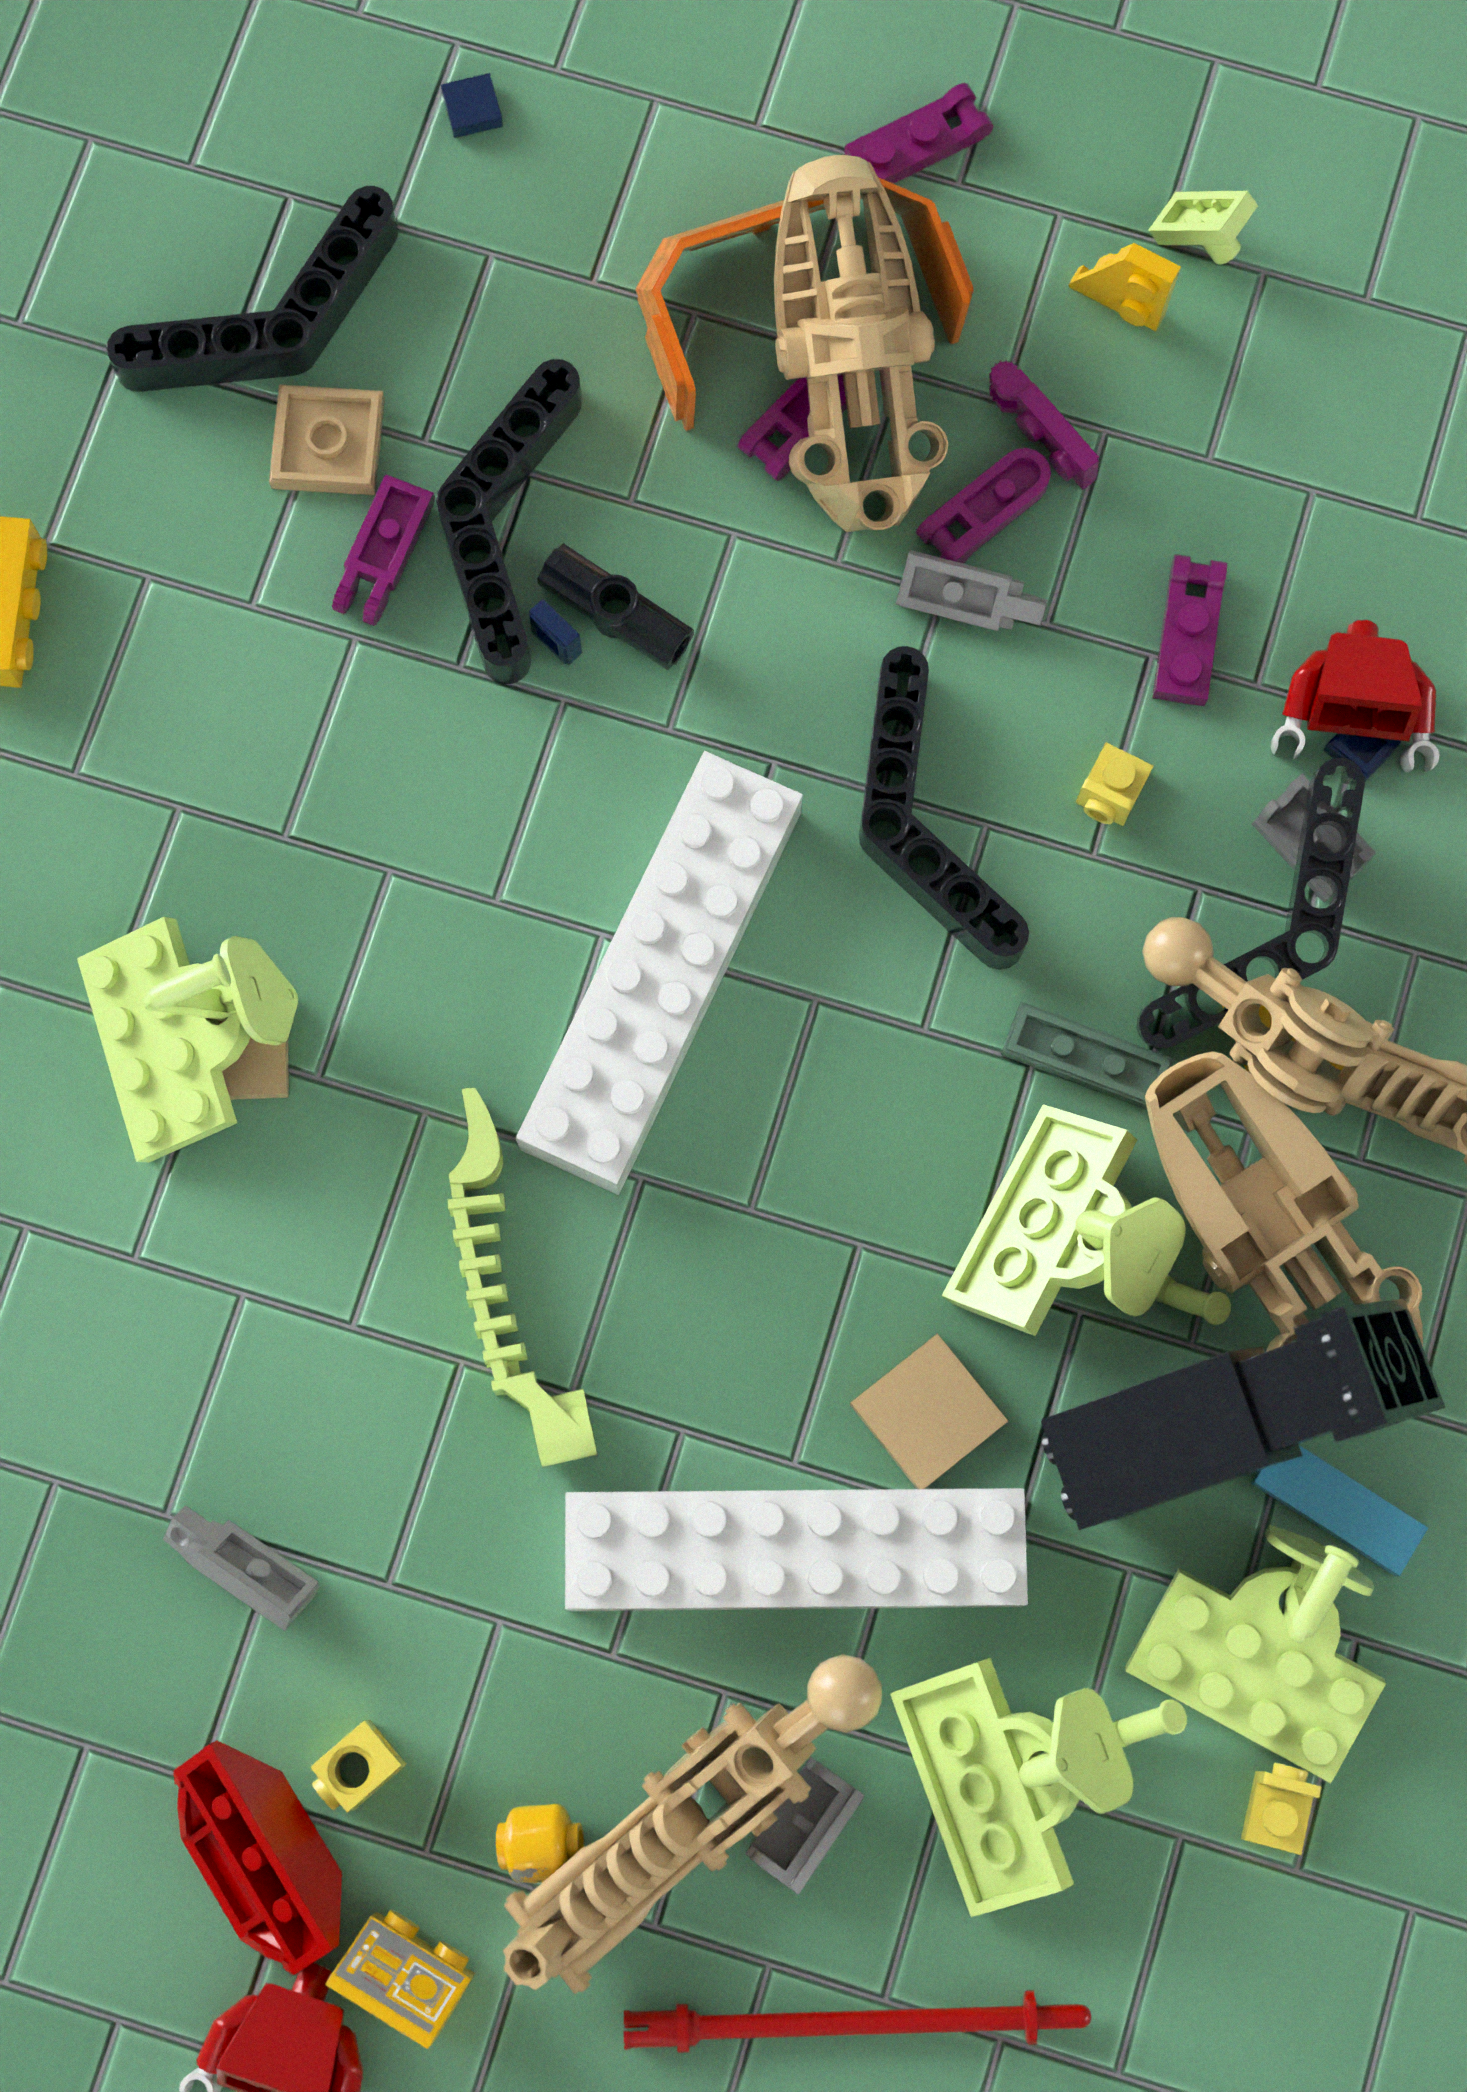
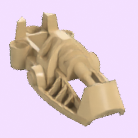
(851, 331)
(1269, 1208)

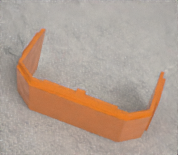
(929, 236)

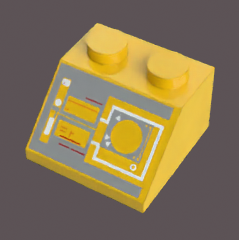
(402, 1977)

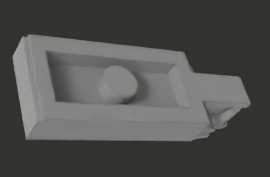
(966, 593)
(242, 1566)

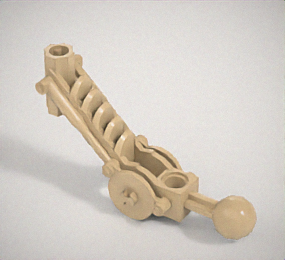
(1377, 1074)
(619, 1878)

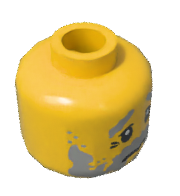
(537, 1841)

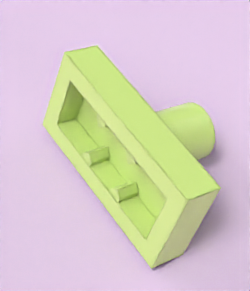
(1205, 220)

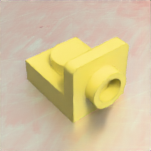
(1113, 785)
(1280, 1808)

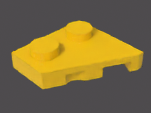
(1131, 283)

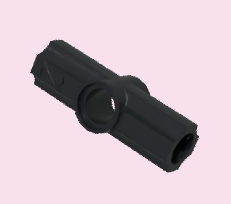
(590, 587)

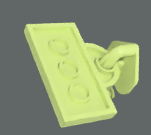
(165, 1032)
(1050, 1217)
(1262, 1665)
(999, 1792)

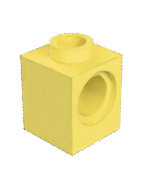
(382, 1762)

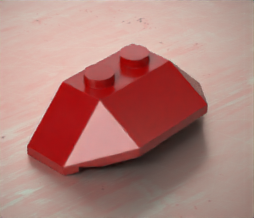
(260, 1855)

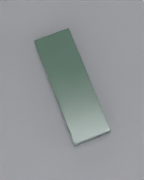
(1083, 1055)

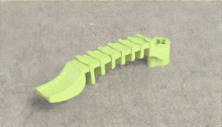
(558, 1421)

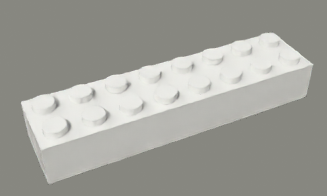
(660, 973)
(795, 1549)

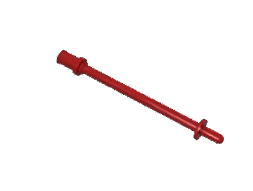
(686, 2027)

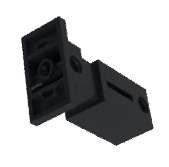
(1240, 1412)

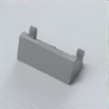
(1282, 825)
(807, 1829)

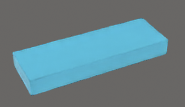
(1344, 1509)

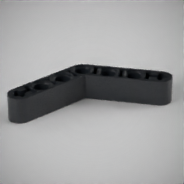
(266, 329)
(489, 497)
(915, 839)
(1301, 916)

